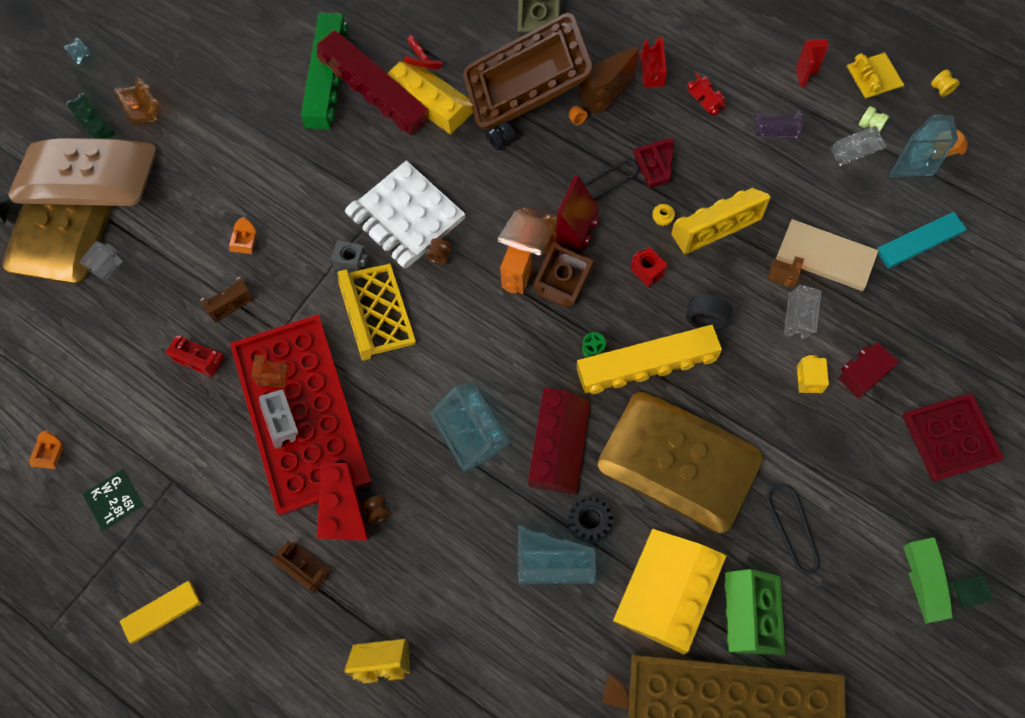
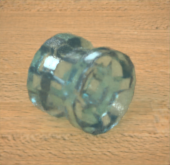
(76, 50)

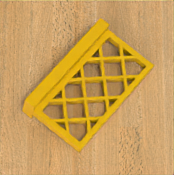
(356, 314)

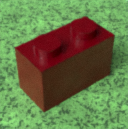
(867, 370)

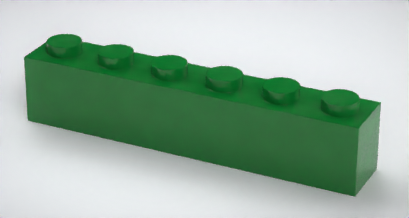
(321, 80)

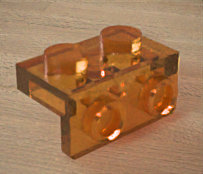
(137, 102)

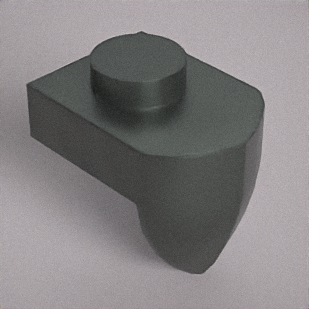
(7, 207)

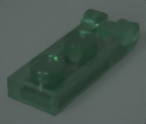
(90, 118)

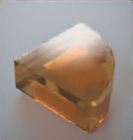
(615, 694)

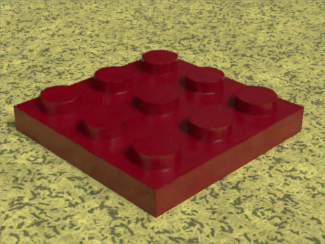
(952, 437)

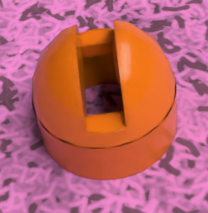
(577, 115)

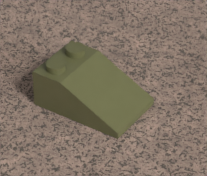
(536, 13)

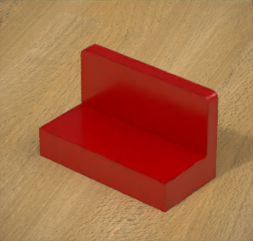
(810, 59)

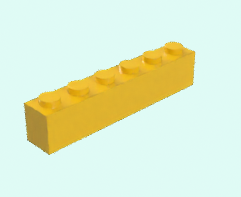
(648, 359)

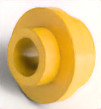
(661, 219)

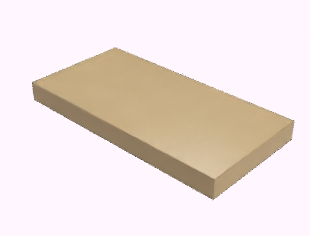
(828, 254)

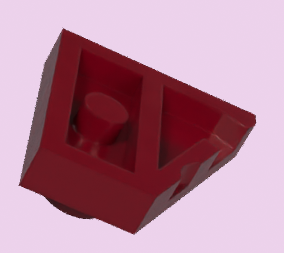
(655, 161)

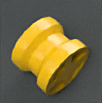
(945, 83)

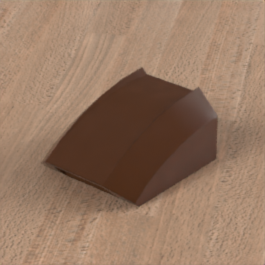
(562, 275)

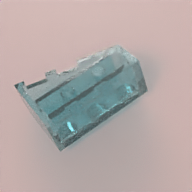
(553, 560)

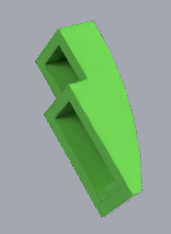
(929, 580)

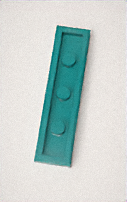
(921, 240)

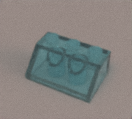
(927, 148)
(468, 426)

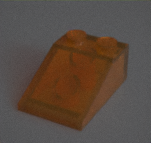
(529, 231)

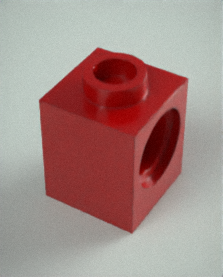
(651, 275)

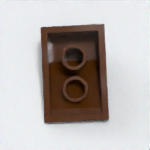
(608, 80)

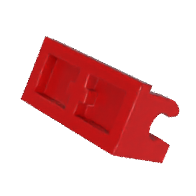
(653, 64)
(194, 356)

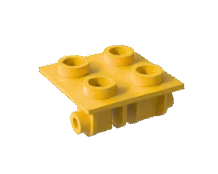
(874, 74)

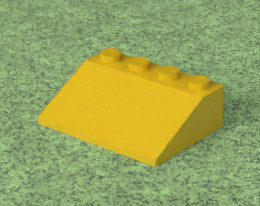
(669, 590)

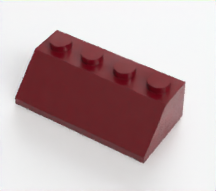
(559, 441)

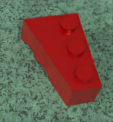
(339, 506)

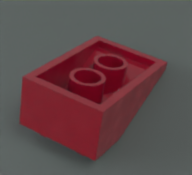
(576, 217)

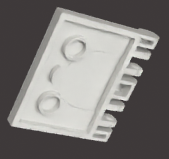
(405, 212)

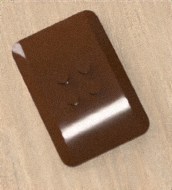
(527, 72)

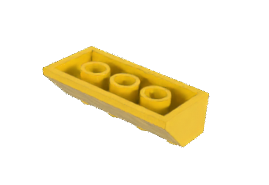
(446, 105)
(720, 219)

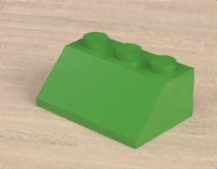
(754, 613)

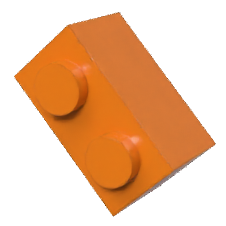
(516, 270)

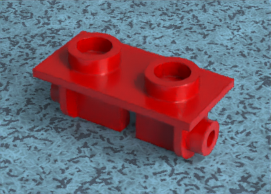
(702, 88)

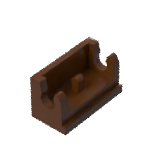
(227, 301)
(301, 566)

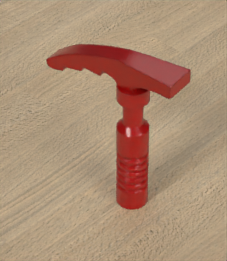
(425, 60)

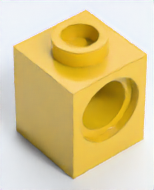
(812, 374)

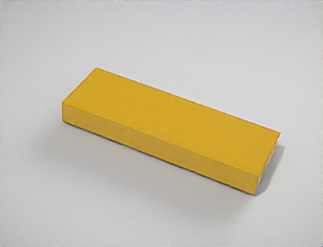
(160, 612)

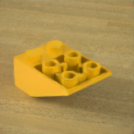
(378, 660)

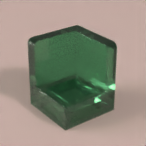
(972, 591)

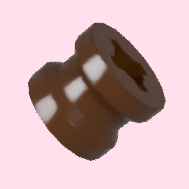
(438, 251)
(375, 509)

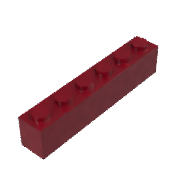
(372, 82)

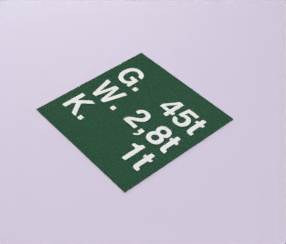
(112, 499)

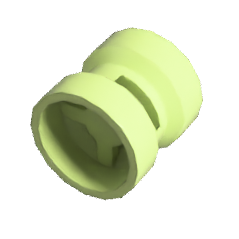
(873, 119)

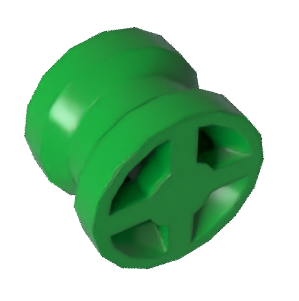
(595, 341)

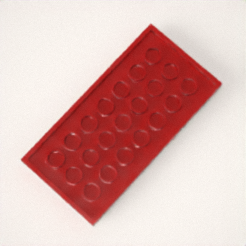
(316, 405)

